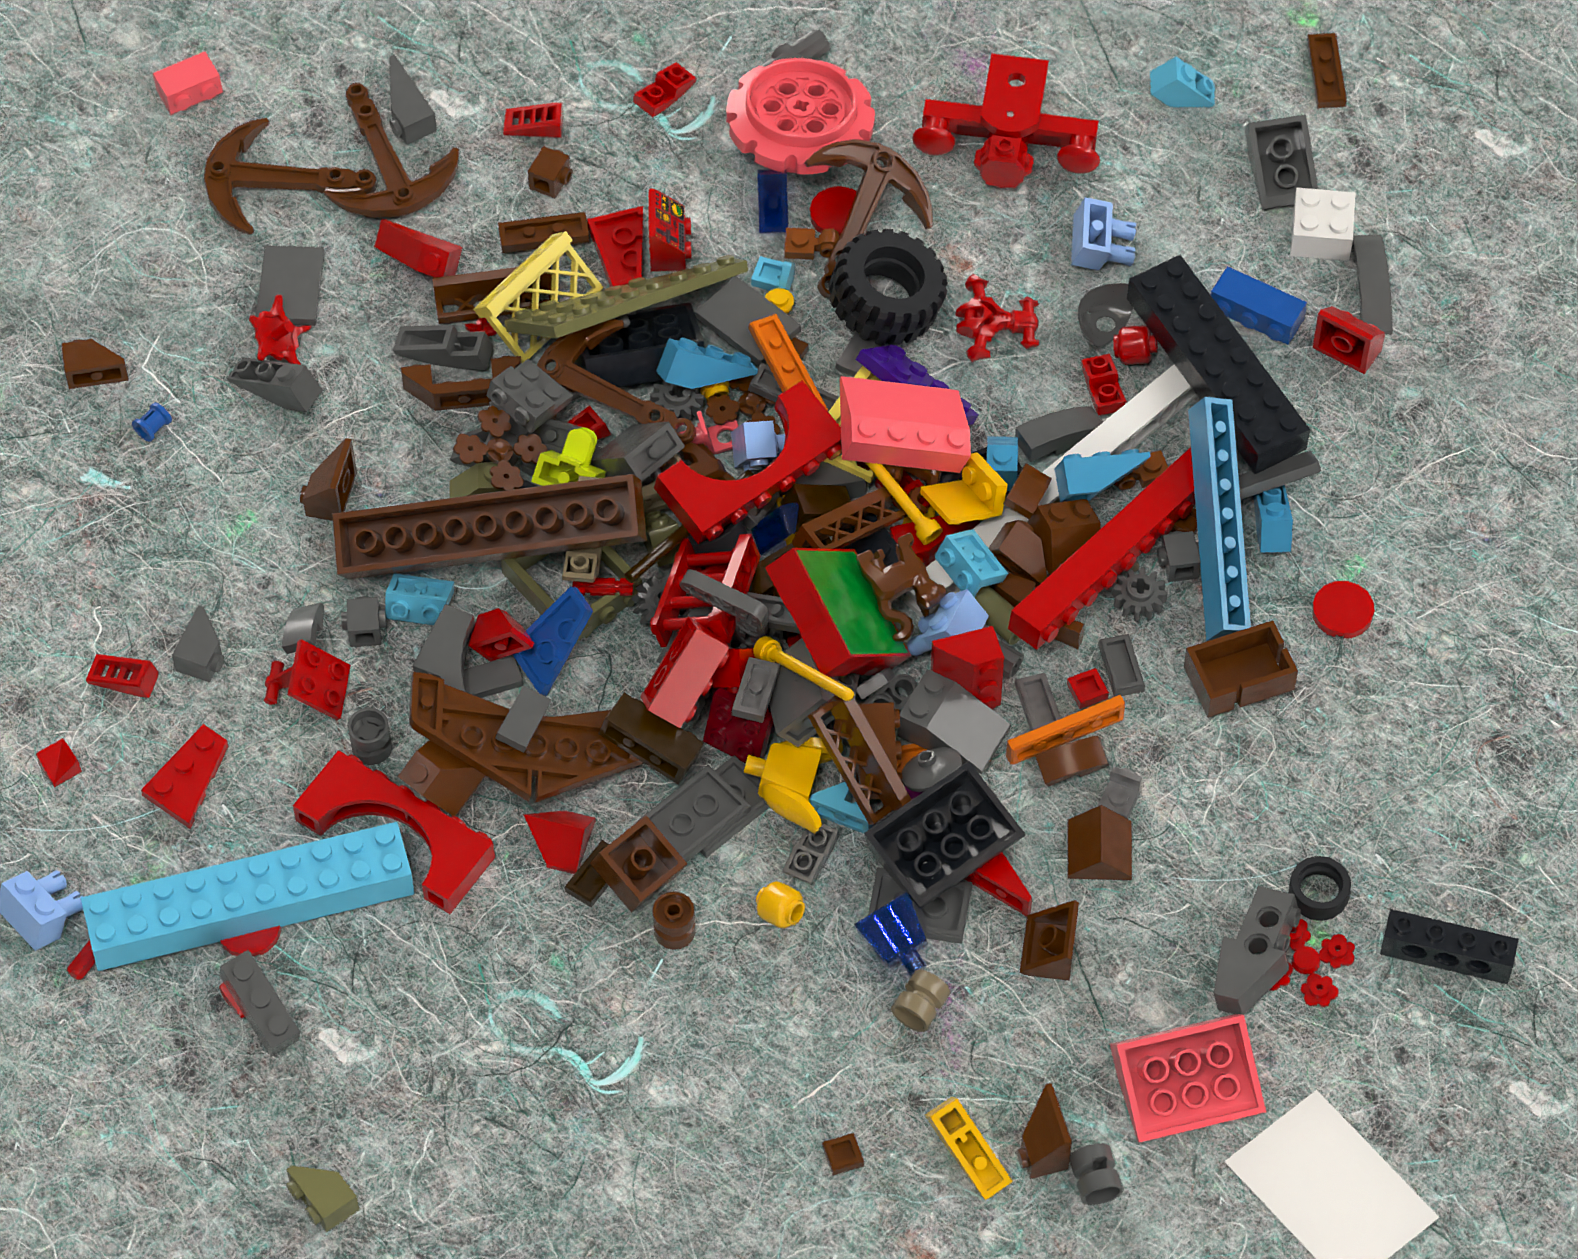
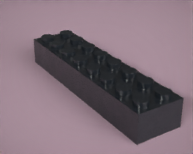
(1218, 361)

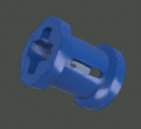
(151, 421)

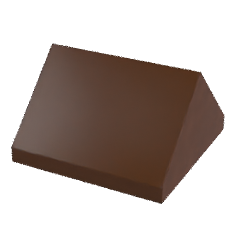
(1099, 845)
(1050, 942)

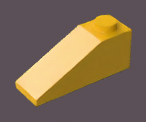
(968, 1147)

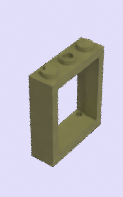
(603, 609)

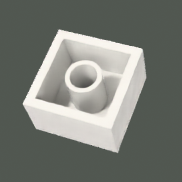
(1323, 224)

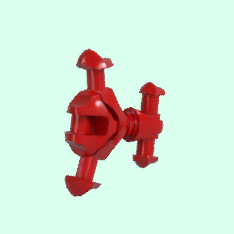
(985, 319)

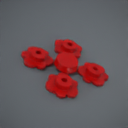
(1307, 961)

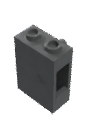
(639, 451)
(796, 699)

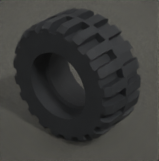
(899, 259)

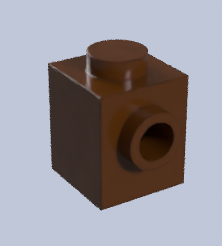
(549, 172)

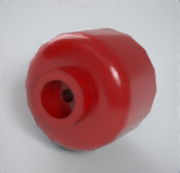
(1134, 345)

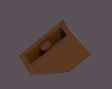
(91, 364)
(1020, 551)

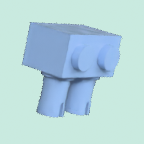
(1093, 233)
(755, 445)
(955, 615)
(33, 910)

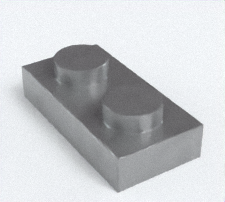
(755, 689)

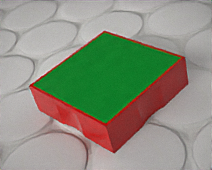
(836, 611)

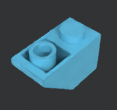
(1181, 85)

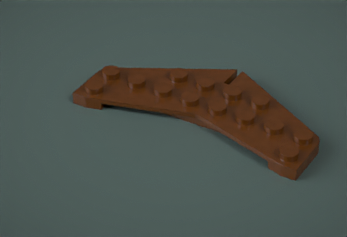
(560, 754)

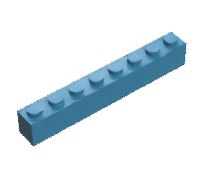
(1219, 517)

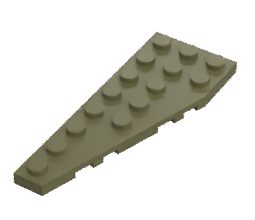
(568, 316)

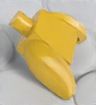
(789, 778)

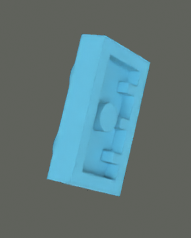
(969, 562)
(417, 598)

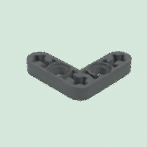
(749, 613)

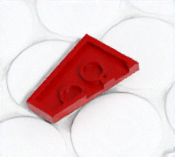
(619, 244)
(184, 779)

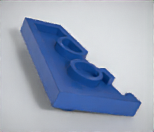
(554, 639)

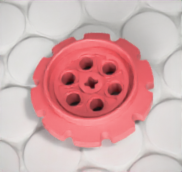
(795, 110)

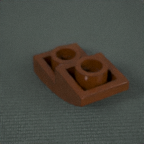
(1027, 491)
(1072, 759)

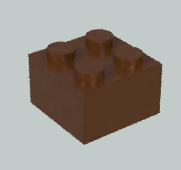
(638, 863)

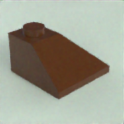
(330, 483)
(441, 777)
(1046, 1138)

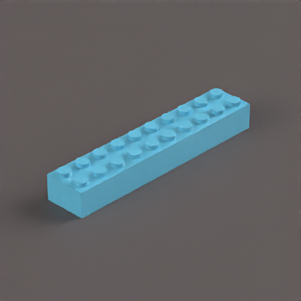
(247, 896)

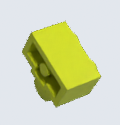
(571, 463)

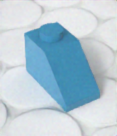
(1003, 457)

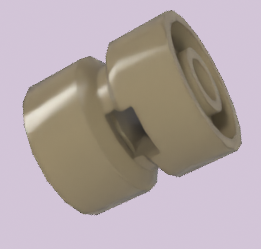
(918, 1003)

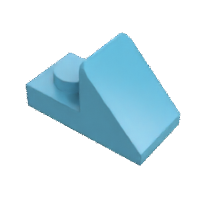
(836, 806)

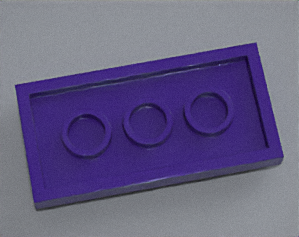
(892, 365)

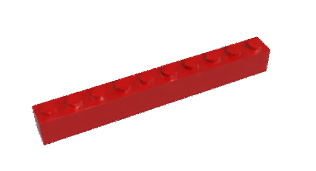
(1105, 555)

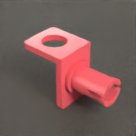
(709, 435)

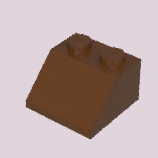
(1063, 529)

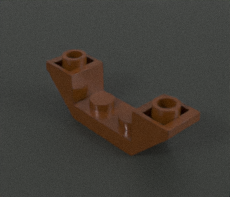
(452, 395)

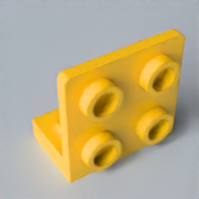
(972, 498)

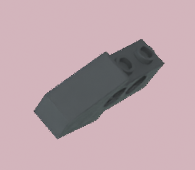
(1242, 974)

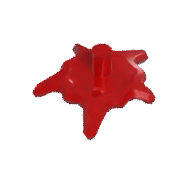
(276, 333)

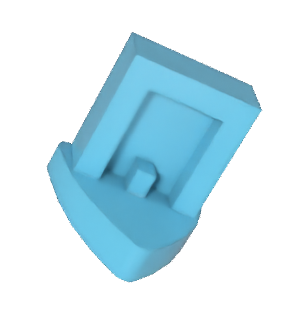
(773, 274)

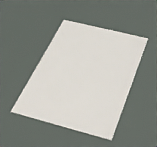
(1330, 1185)

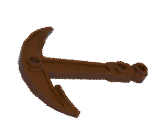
(256, 175)
(873, 182)
(401, 194)
(579, 381)

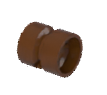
(674, 920)

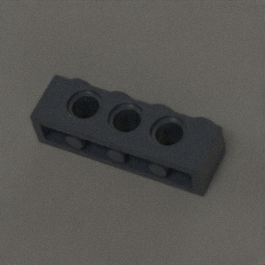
(1449, 946)

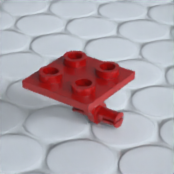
(313, 679)

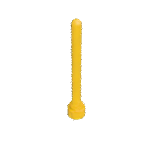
(926, 528)
(771, 651)

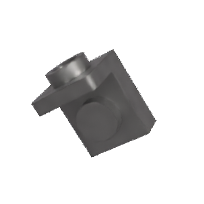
(1121, 791)

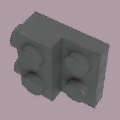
(528, 395)

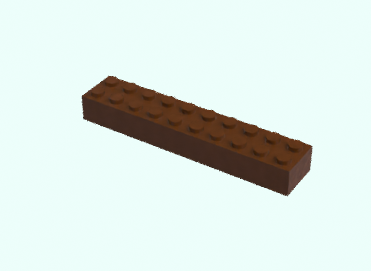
(489, 527)

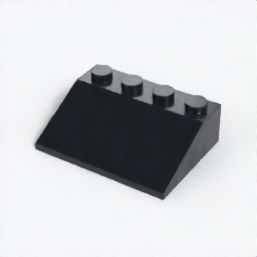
(634, 352)
(943, 835)

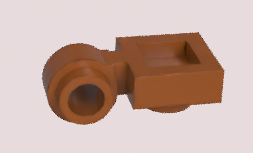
(802, 243)
(1146, 473)

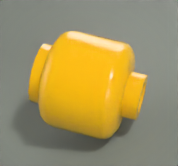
(780, 905)

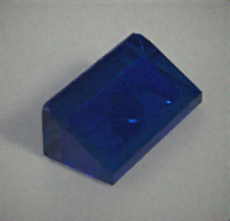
(776, 527)

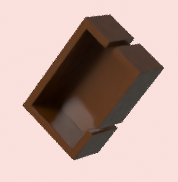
(1240, 668)

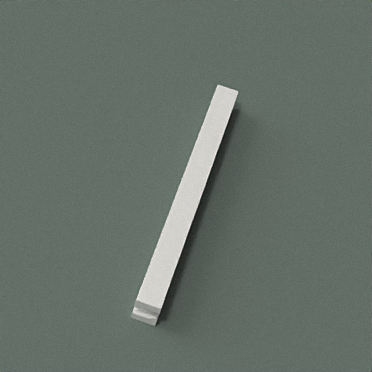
(1116, 434)

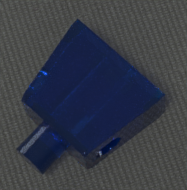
(895, 934)

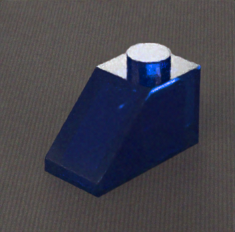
(772, 201)

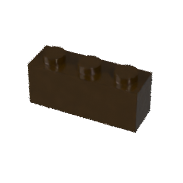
(651, 738)

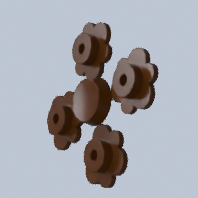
(749, 403)
(498, 449)

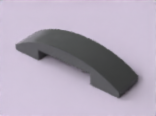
(1373, 281)

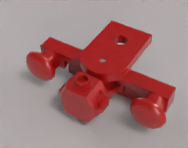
(1010, 122)

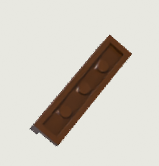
(469, 288)
(846, 516)
(867, 750)

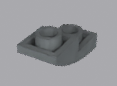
(303, 625)
(811, 853)

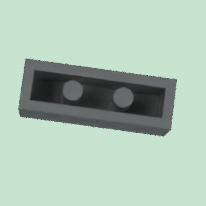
(259, 1003)

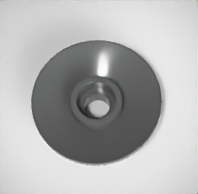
(930, 767)

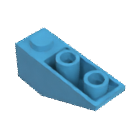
(696, 366)
(1089, 476)
(1273, 520)

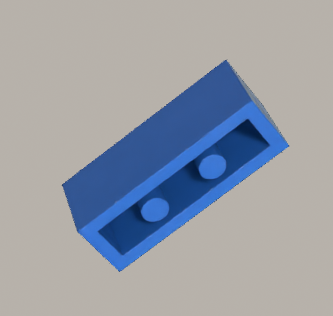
(1259, 305)

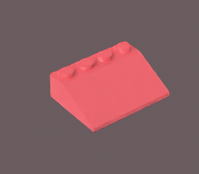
(903, 425)
(1188, 1077)

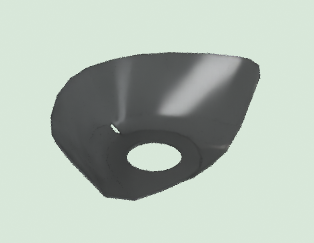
(1100, 302)

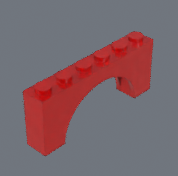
(711, 504)
(351, 790)

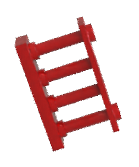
(738, 575)

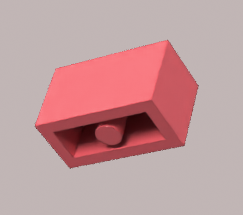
(187, 83)

